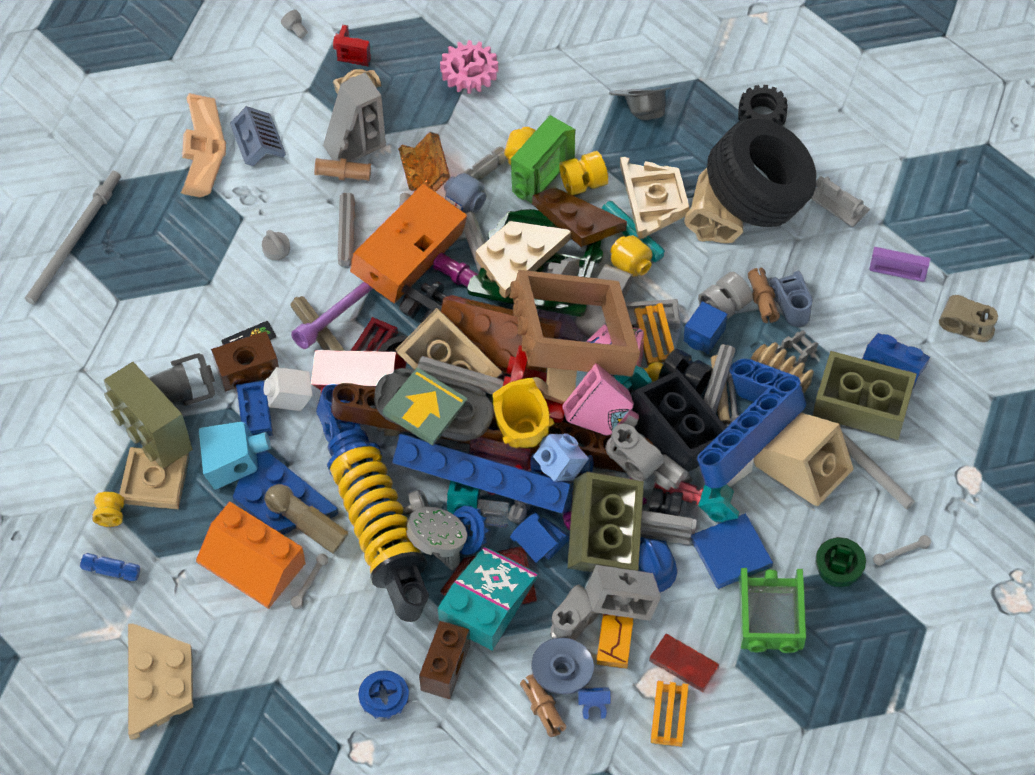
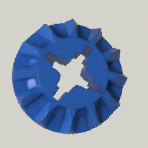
(472, 516)
(371, 688)

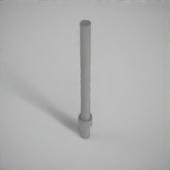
(100, 197)

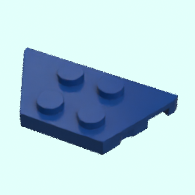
(252, 489)

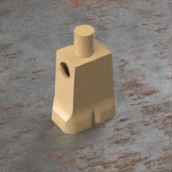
(709, 217)

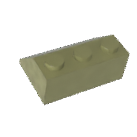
(605, 522)

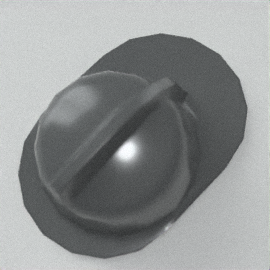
(644, 103)

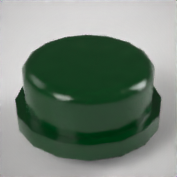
(840, 562)

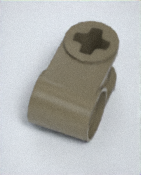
(966, 318)

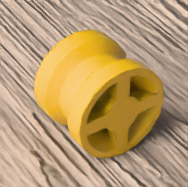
(108, 509)

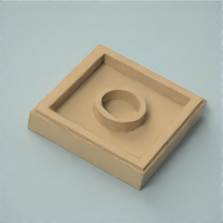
(151, 485)

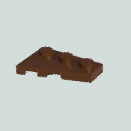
(578, 216)

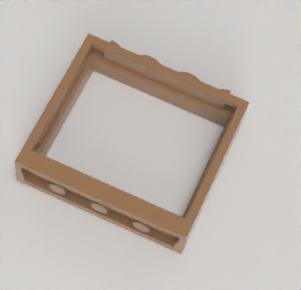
(574, 355)

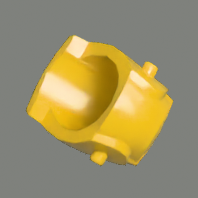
(521, 413)

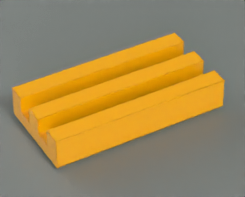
(649, 310)
(672, 689)

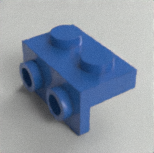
(887, 351)

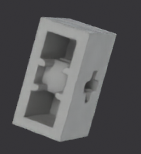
(623, 592)

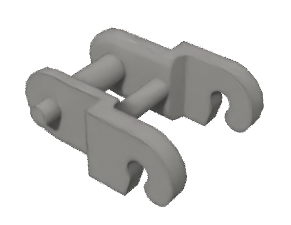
(792, 342)

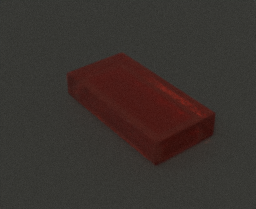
(684, 662)

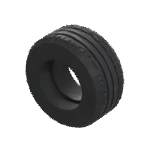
(745, 189)

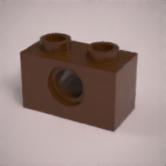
(253, 349)
(444, 660)

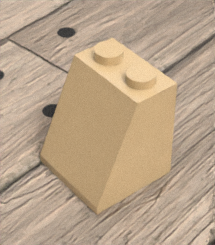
(807, 458)

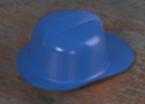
(657, 559)

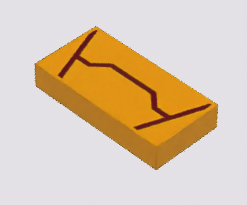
(614, 641)

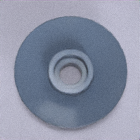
(566, 655)

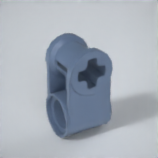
(791, 295)

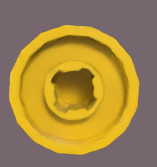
(583, 173)

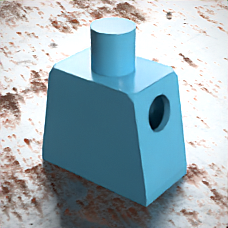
(230, 452)

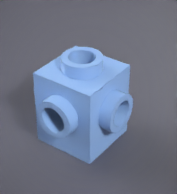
(560, 457)

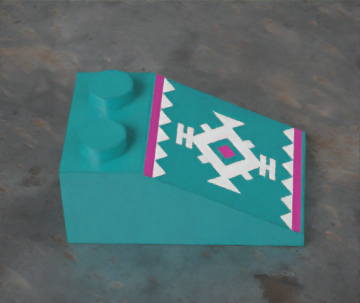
(487, 596)

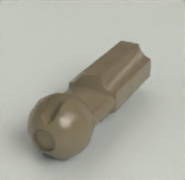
(307, 518)

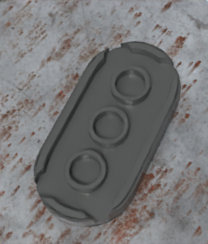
(468, 424)

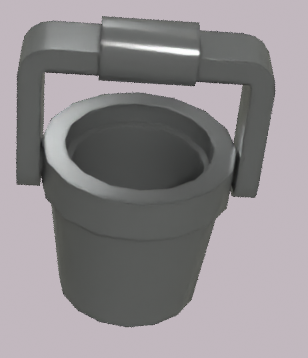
(175, 383)

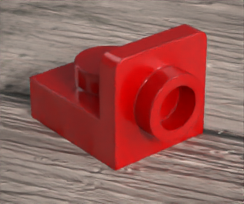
(351, 49)

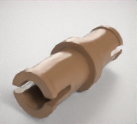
(342, 169)
(763, 295)
(543, 706)

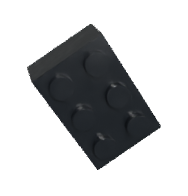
(676, 419)

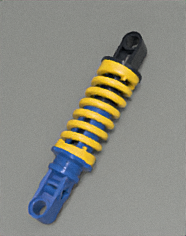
(374, 511)

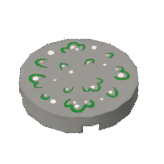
(436, 531)

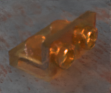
(425, 163)

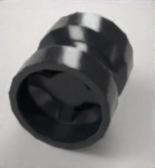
(665, 502)

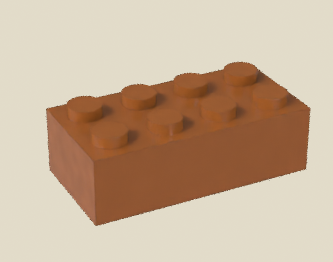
(493, 328)

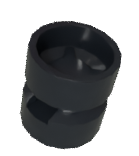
(695, 372)

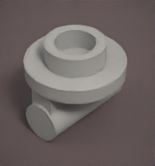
(669, 474)

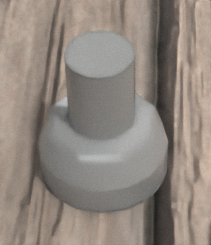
(292, 21)

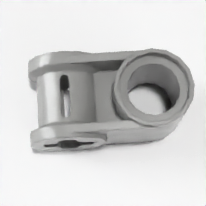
(633, 454)
(572, 615)

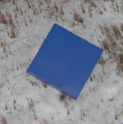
(729, 548)

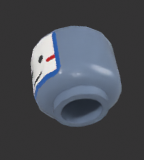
(465, 193)

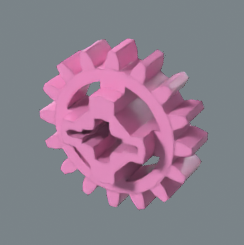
(469, 66)

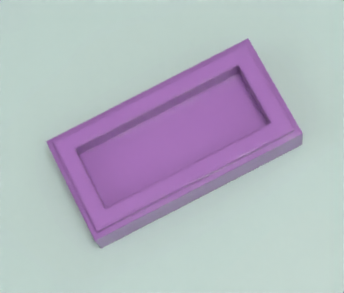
(899, 264)

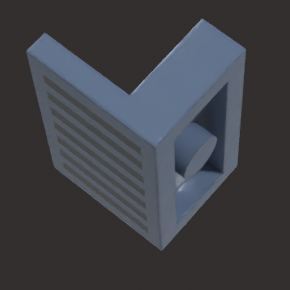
(256, 135)

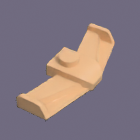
(203, 145)

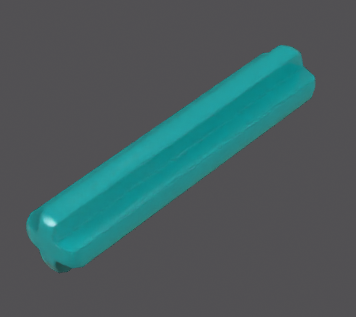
(657, 250)

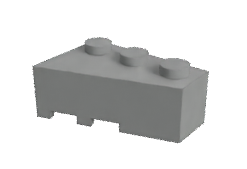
(356, 121)

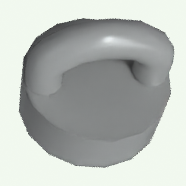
(275, 245)
(417, 500)

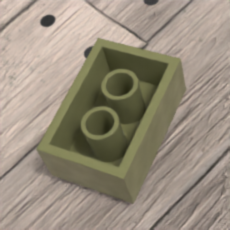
(864, 395)
(147, 415)

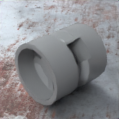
(728, 294)

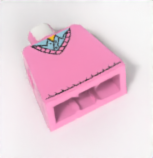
(600, 403)

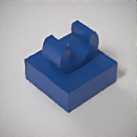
(594, 697)

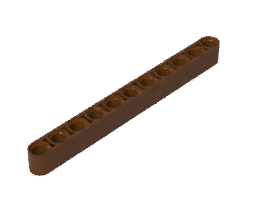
(360, 412)

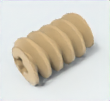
(769, 357)

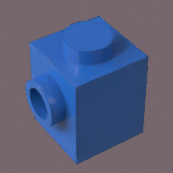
(705, 327)

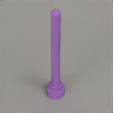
(306, 334)

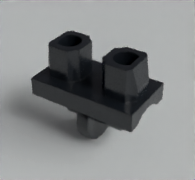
(415, 300)

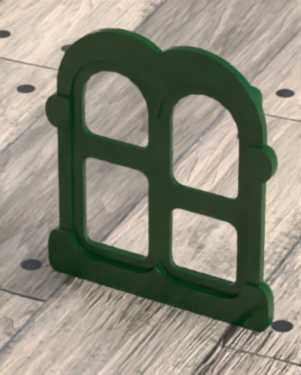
(482, 287)

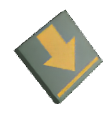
(424, 406)

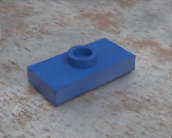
(254, 407)

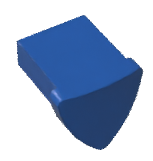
(535, 537)

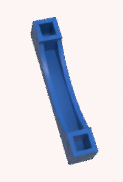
(483, 473)

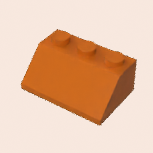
(250, 555)

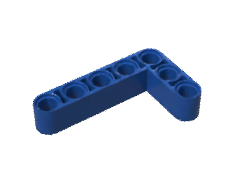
(775, 404)

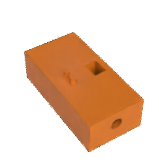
(408, 243)

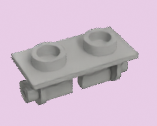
(839, 201)

